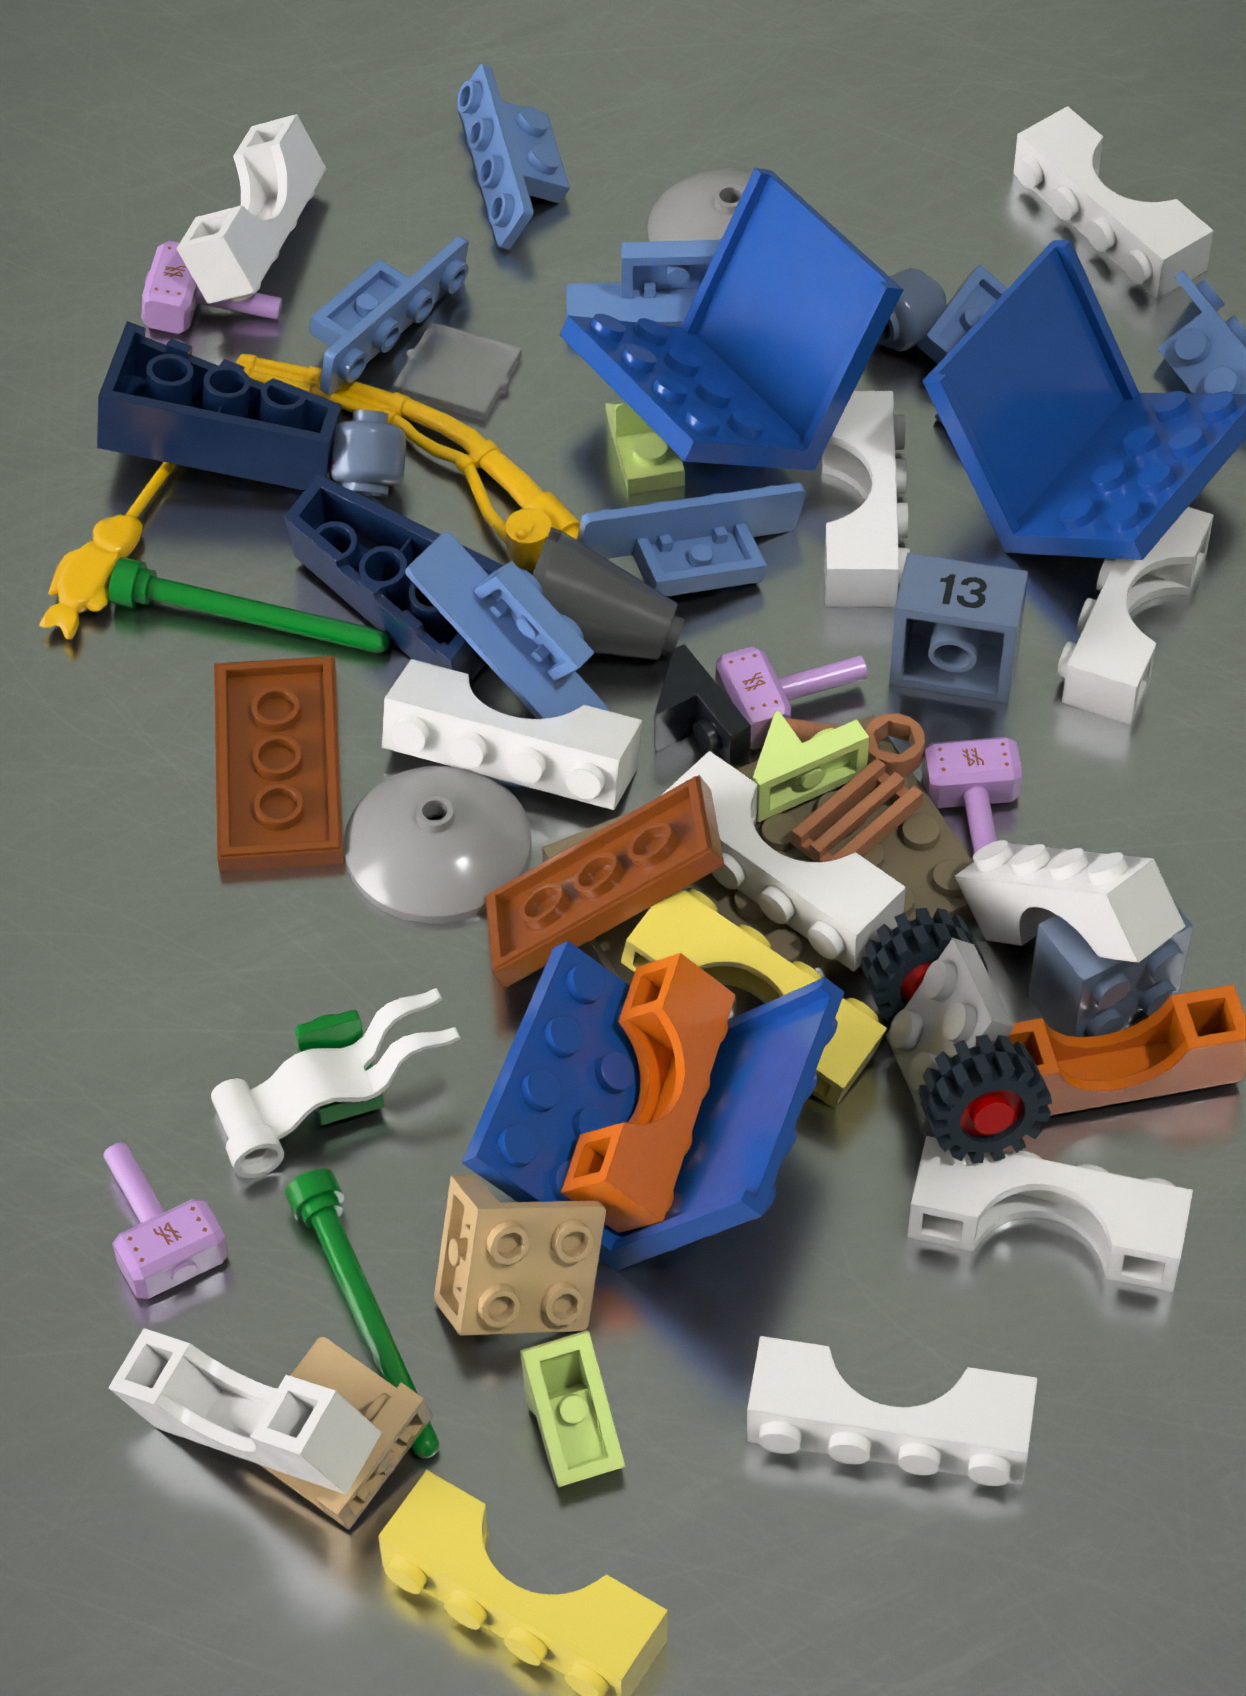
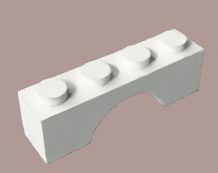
(1145, 239)
(236, 246)
(862, 548)
(1113, 657)
(575, 755)
(1107, 898)
(827, 902)
(1127, 1220)
(288, 1429)
(969, 1431)

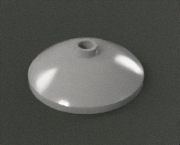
(698, 206)
(440, 866)

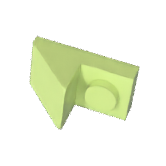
(643, 455)
(800, 771)
(571, 1408)

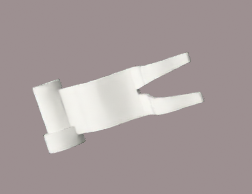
(315, 1078)

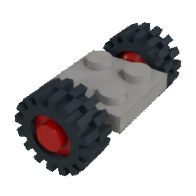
(954, 1037)

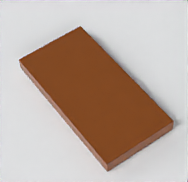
(277, 764)
(604, 879)

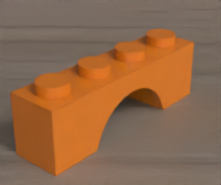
(676, 1027)
(1181, 1047)

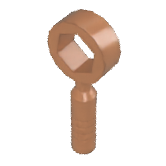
(886, 725)

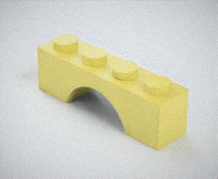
(744, 959)
(593, 1636)

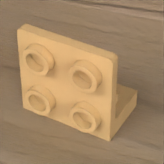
(516, 1262)
(393, 1410)

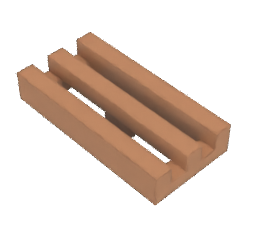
(843, 800)

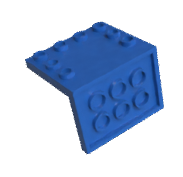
(764, 344)
(1061, 433)
(580, 1074)

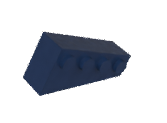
(211, 416)
(364, 557)

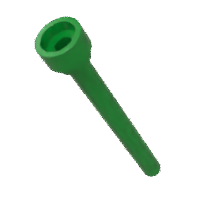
(136, 584)
(317, 1202)

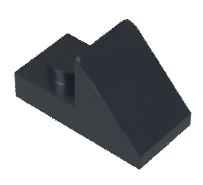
(698, 706)

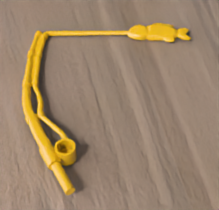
(86, 573)

